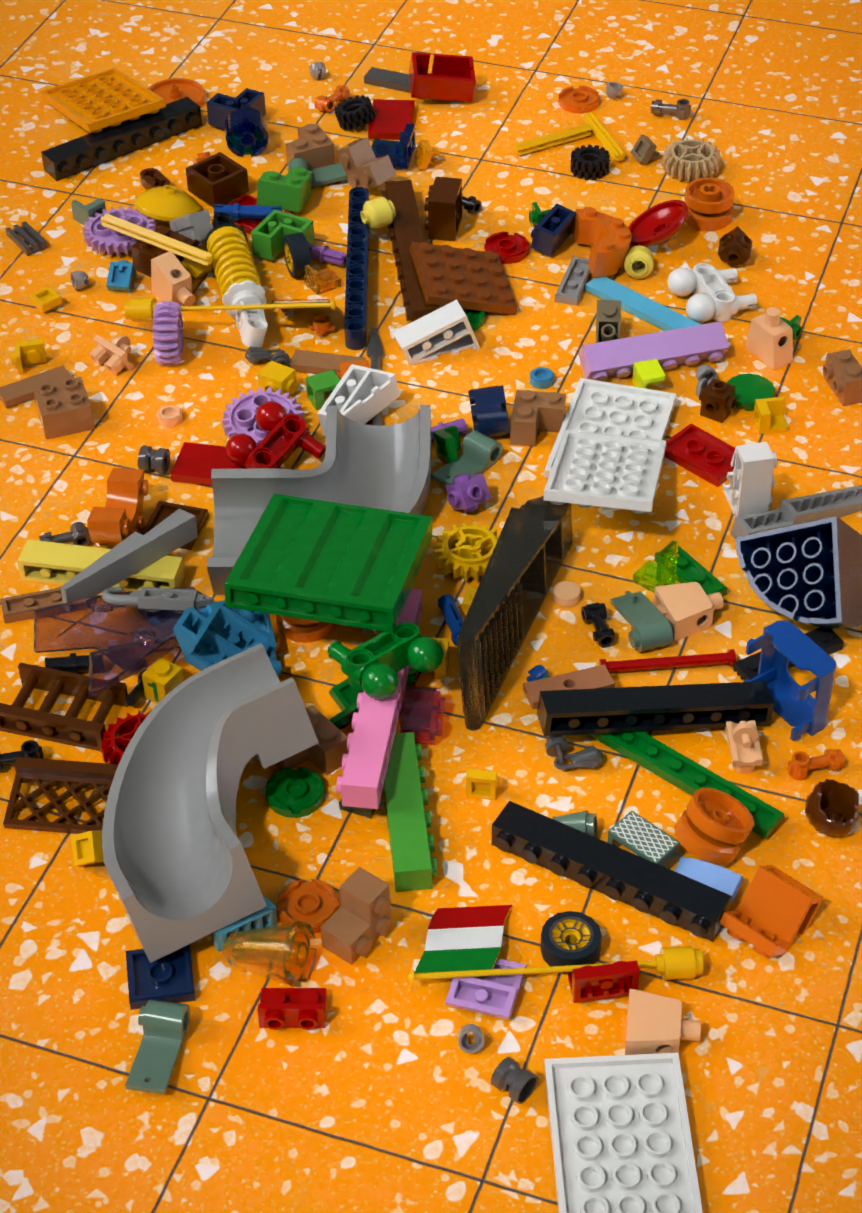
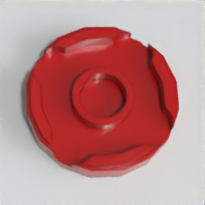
(509, 247)

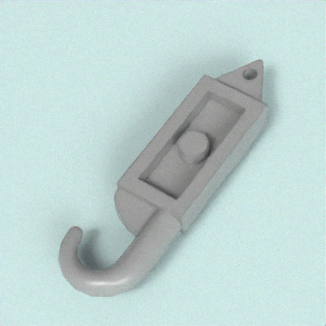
(157, 599)

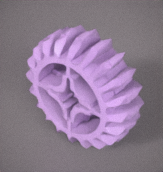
(168, 333)

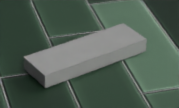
(573, 282)

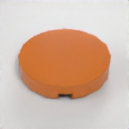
(579, 99)
(307, 902)

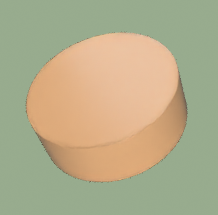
(169, 416)
(566, 593)

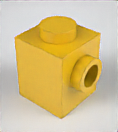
(277, 377)

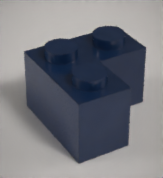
(222, 105)

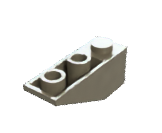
(608, 320)

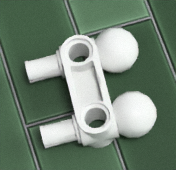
(711, 292)

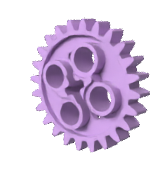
(110, 240)
(241, 413)

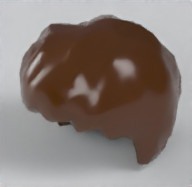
(832, 808)

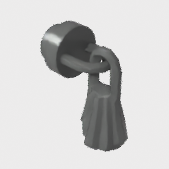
(257, 354)
(587, 758)

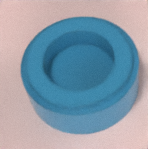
(541, 378)

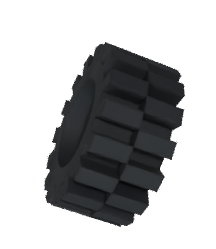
(354, 112)
(590, 162)

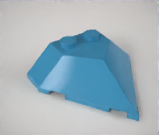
(221, 632)

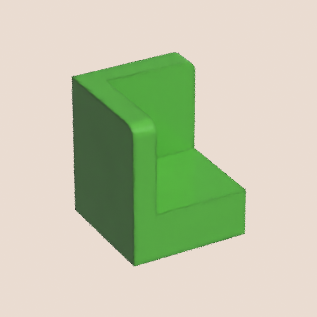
(320, 385)

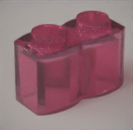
(422, 713)

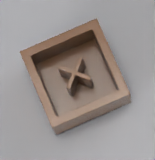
(63, 408)

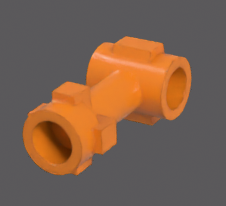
(328, 103)
(801, 762)

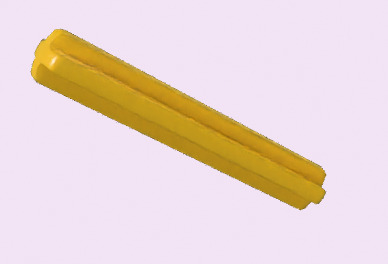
(605, 137)
(552, 140)

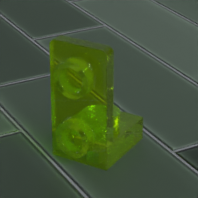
(659, 573)

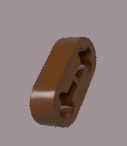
(152, 178)

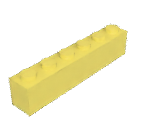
(61, 562)

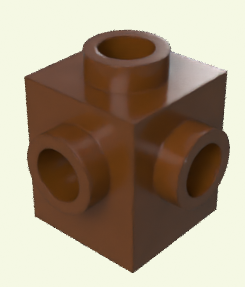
(735, 247)
(719, 395)

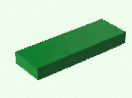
(691, 571)

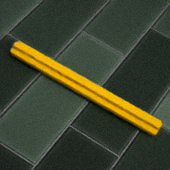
(157, 239)

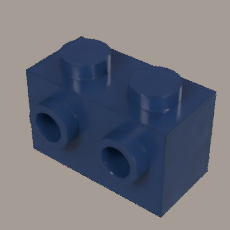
(553, 230)

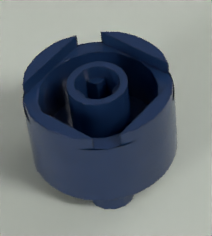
(489, 411)

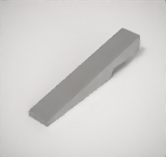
(801, 510)
(131, 556)

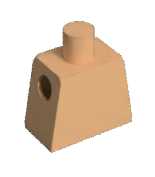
(171, 280)
(771, 339)
(687, 607)
(656, 1024)

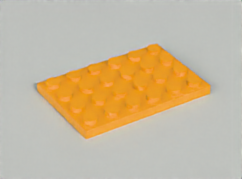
(103, 100)

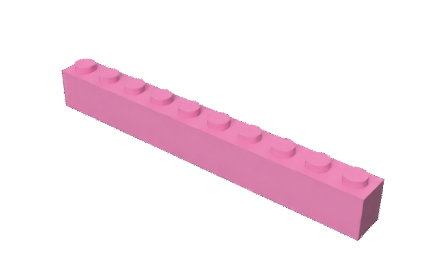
(374, 732)

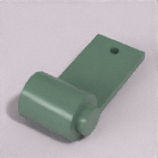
(321, 175)
(478, 455)
(648, 625)
(164, 1034)

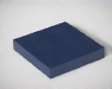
(161, 980)

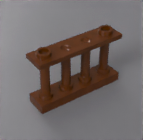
(56, 727)

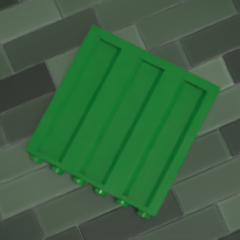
(330, 562)

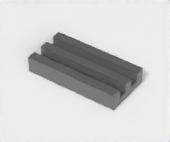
(30, 237)

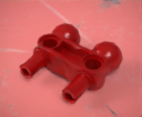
(278, 443)

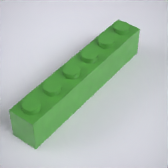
(406, 817)

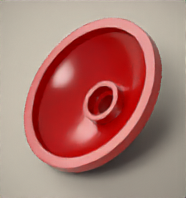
(658, 223)

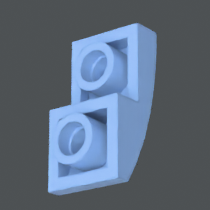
(710, 875)

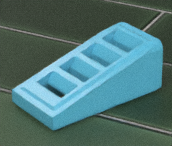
(262, 918)

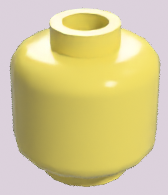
(378, 212)
(639, 262)

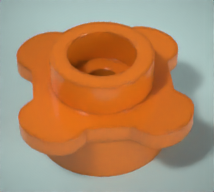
(322, 324)

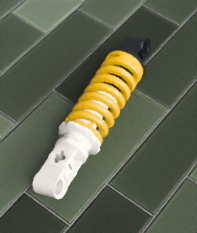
(237, 277)

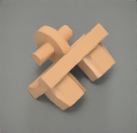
(115, 351)
(744, 745)

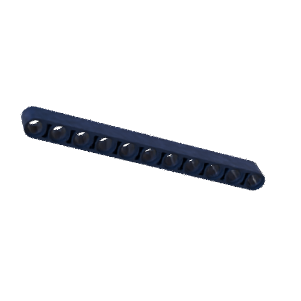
(356, 272)

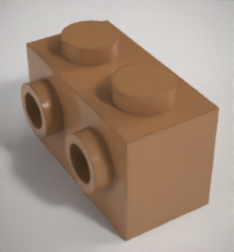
(844, 376)

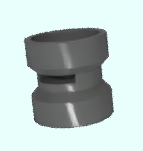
(154, 459)
(514, 1080)

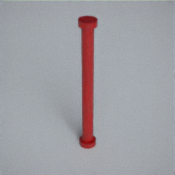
(670, 662)

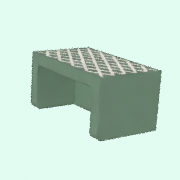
(645, 840)

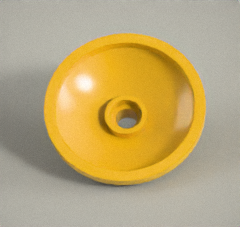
(165, 203)

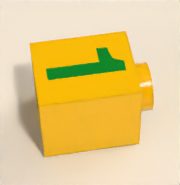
(161, 679)

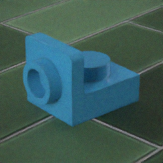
(120, 276)

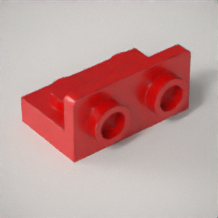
(603, 981)
(292, 1008)

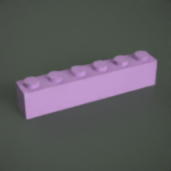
(669, 347)

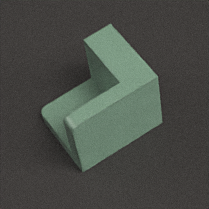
(82, 213)

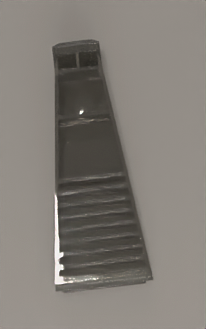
(509, 599)

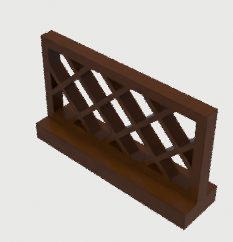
(61, 773)

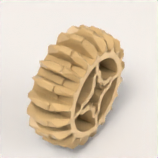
(691, 159)

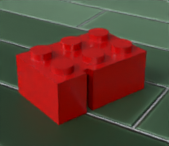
(450, 77)

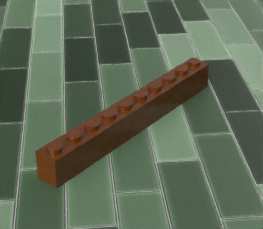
(402, 232)

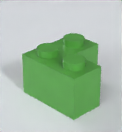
(285, 191)
(268, 235)

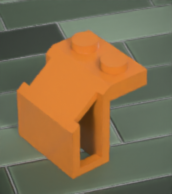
(772, 912)

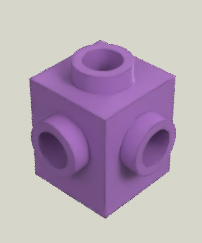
(467, 492)

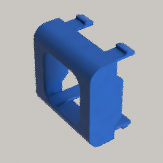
(793, 703)

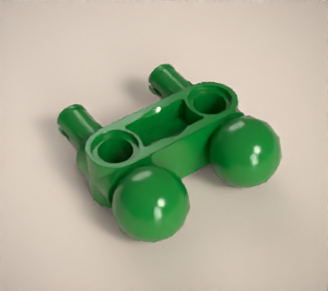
(375, 662)

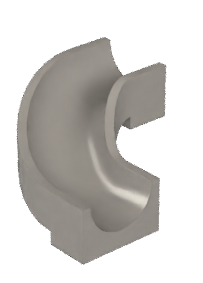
(361, 467)
(175, 796)

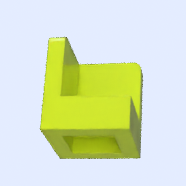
(647, 373)

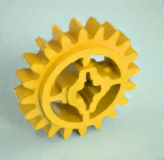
(465, 550)

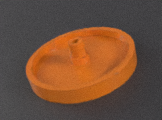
(178, 88)

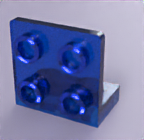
(399, 151)

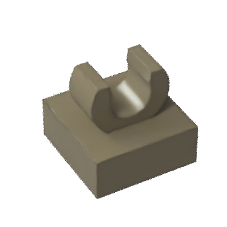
(644, 150)

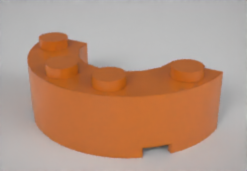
(607, 237)
(122, 510)

